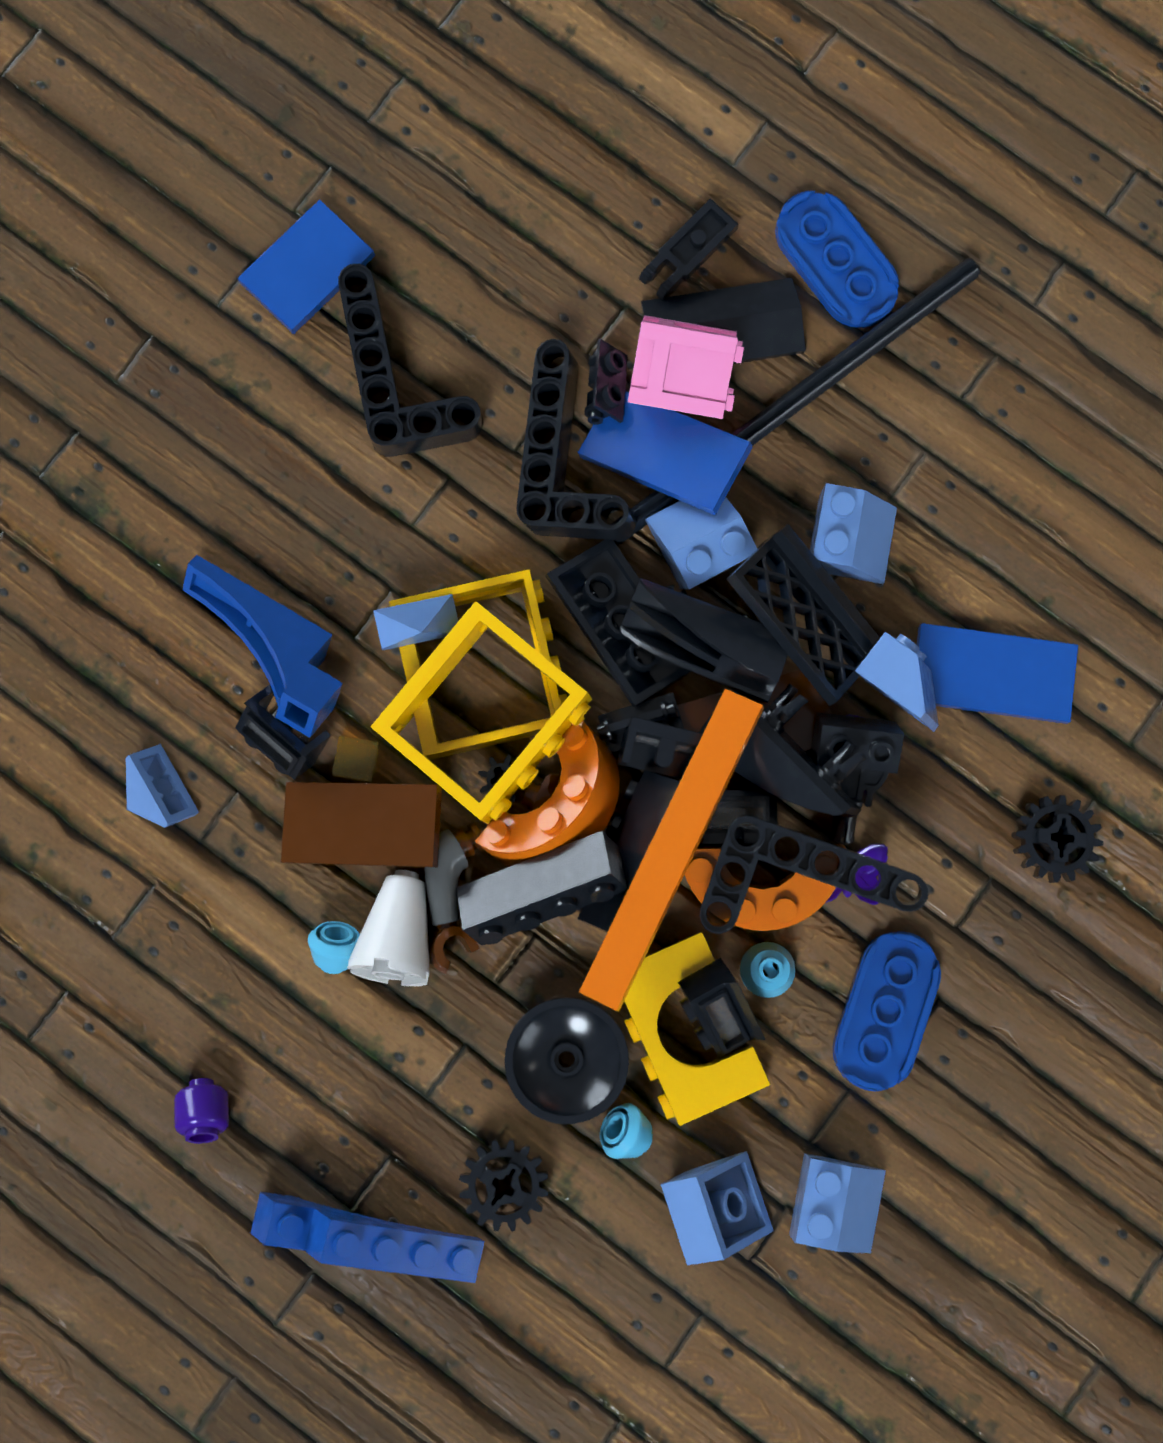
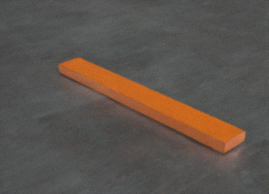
(671, 850)

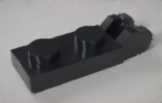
(690, 247)

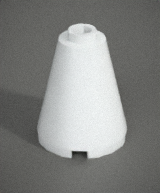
(395, 934)

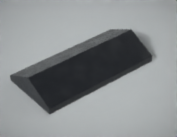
(761, 313)
(597, 595)

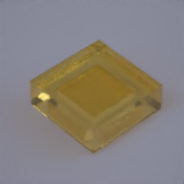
(355, 759)

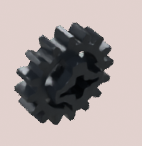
(1054, 854)
(520, 1195)

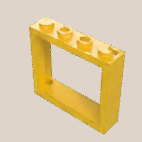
(541, 634)
(435, 671)

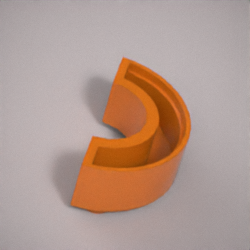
(575, 810)
(768, 905)

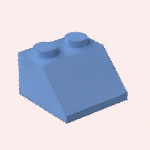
(853, 533)
(700, 543)
(900, 674)
(836, 1204)
(717, 1209)

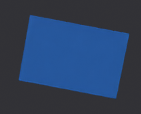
(304, 266)

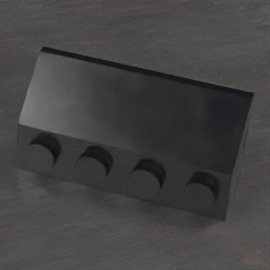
(633, 834)

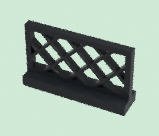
(820, 603)

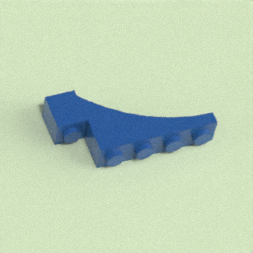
(279, 639)
(364, 1241)

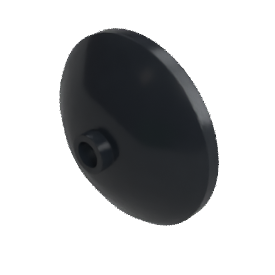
(574, 1091)

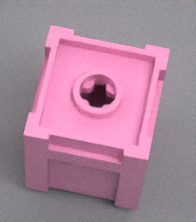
(684, 367)

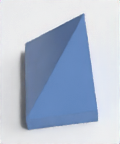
(415, 621)
(156, 788)

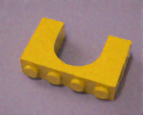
(687, 1088)

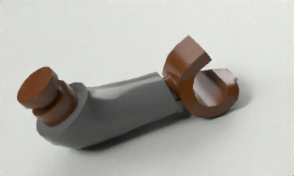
(442, 892)

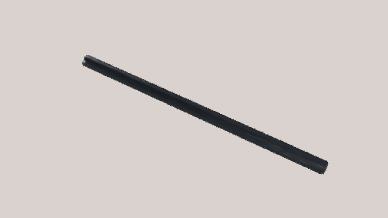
(833, 371)

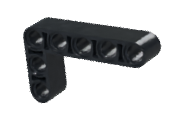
(381, 378)
(554, 456)
(803, 863)

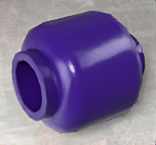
(201, 1111)

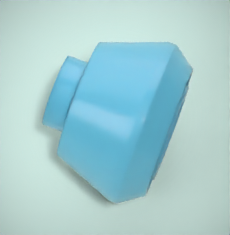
(332, 945)
(761, 958)
(625, 1132)

